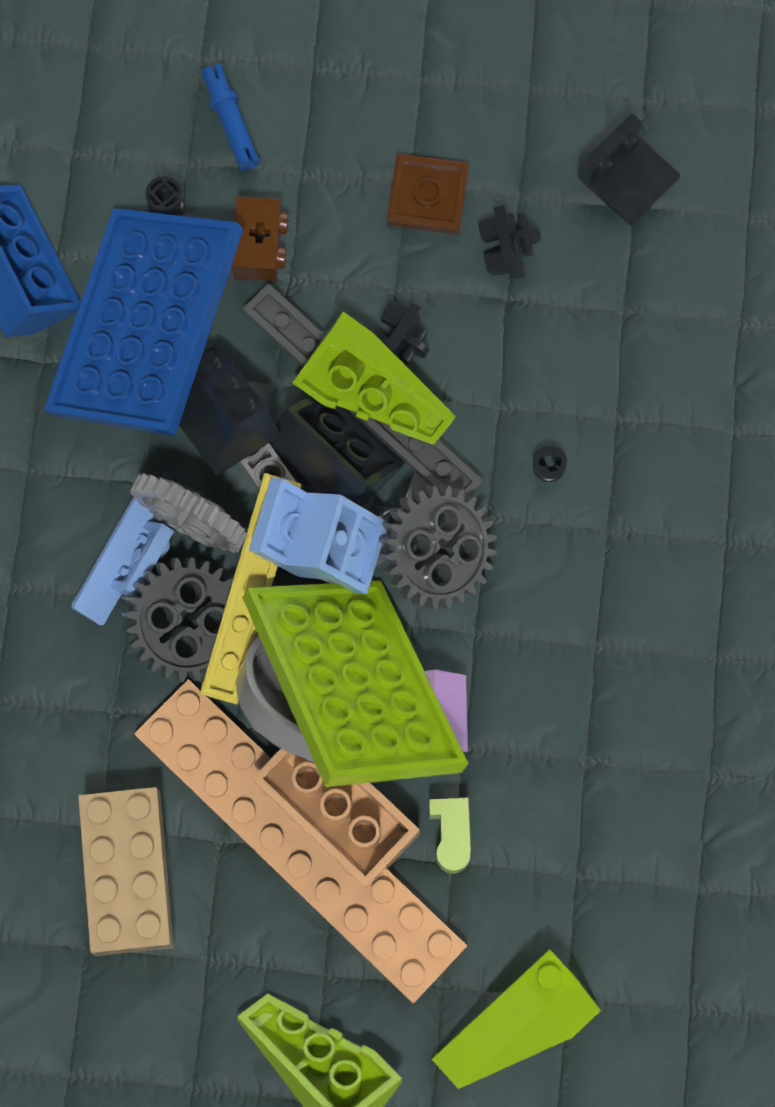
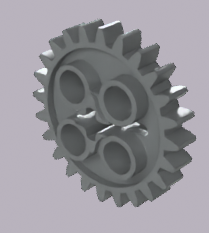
(421, 520)
(164, 592)

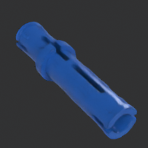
(225, 104)

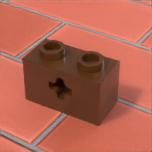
(266, 219)

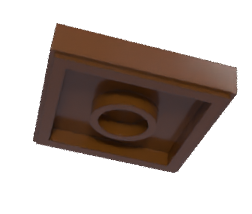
(427, 194)

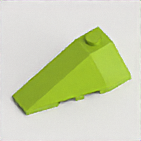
(364, 376)
(527, 1018)
(317, 1061)

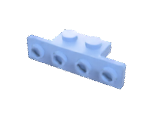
(130, 551)

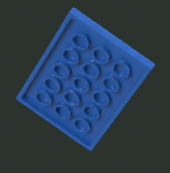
(144, 321)

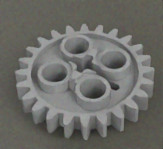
(188, 513)

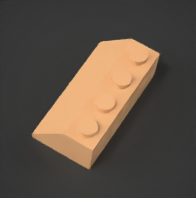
(347, 820)

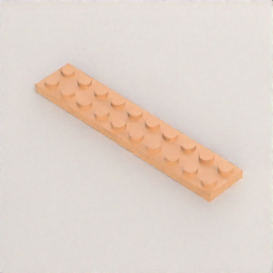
(218, 765)

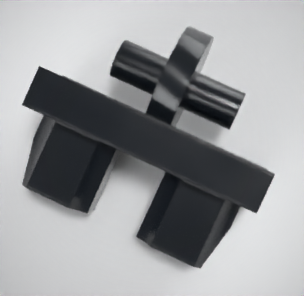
(503, 228)
(404, 322)

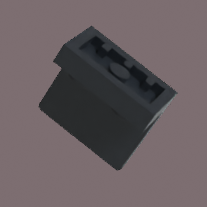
(627, 172)

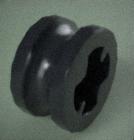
(557, 456)

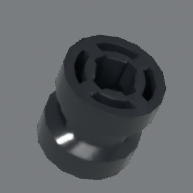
(165, 204)

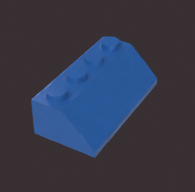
(32, 279)

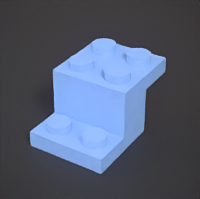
(318, 536)

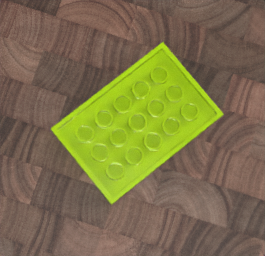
(354, 683)

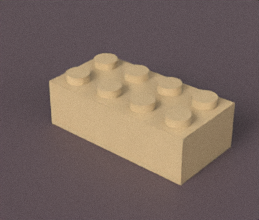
(125, 871)

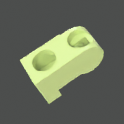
(454, 848)

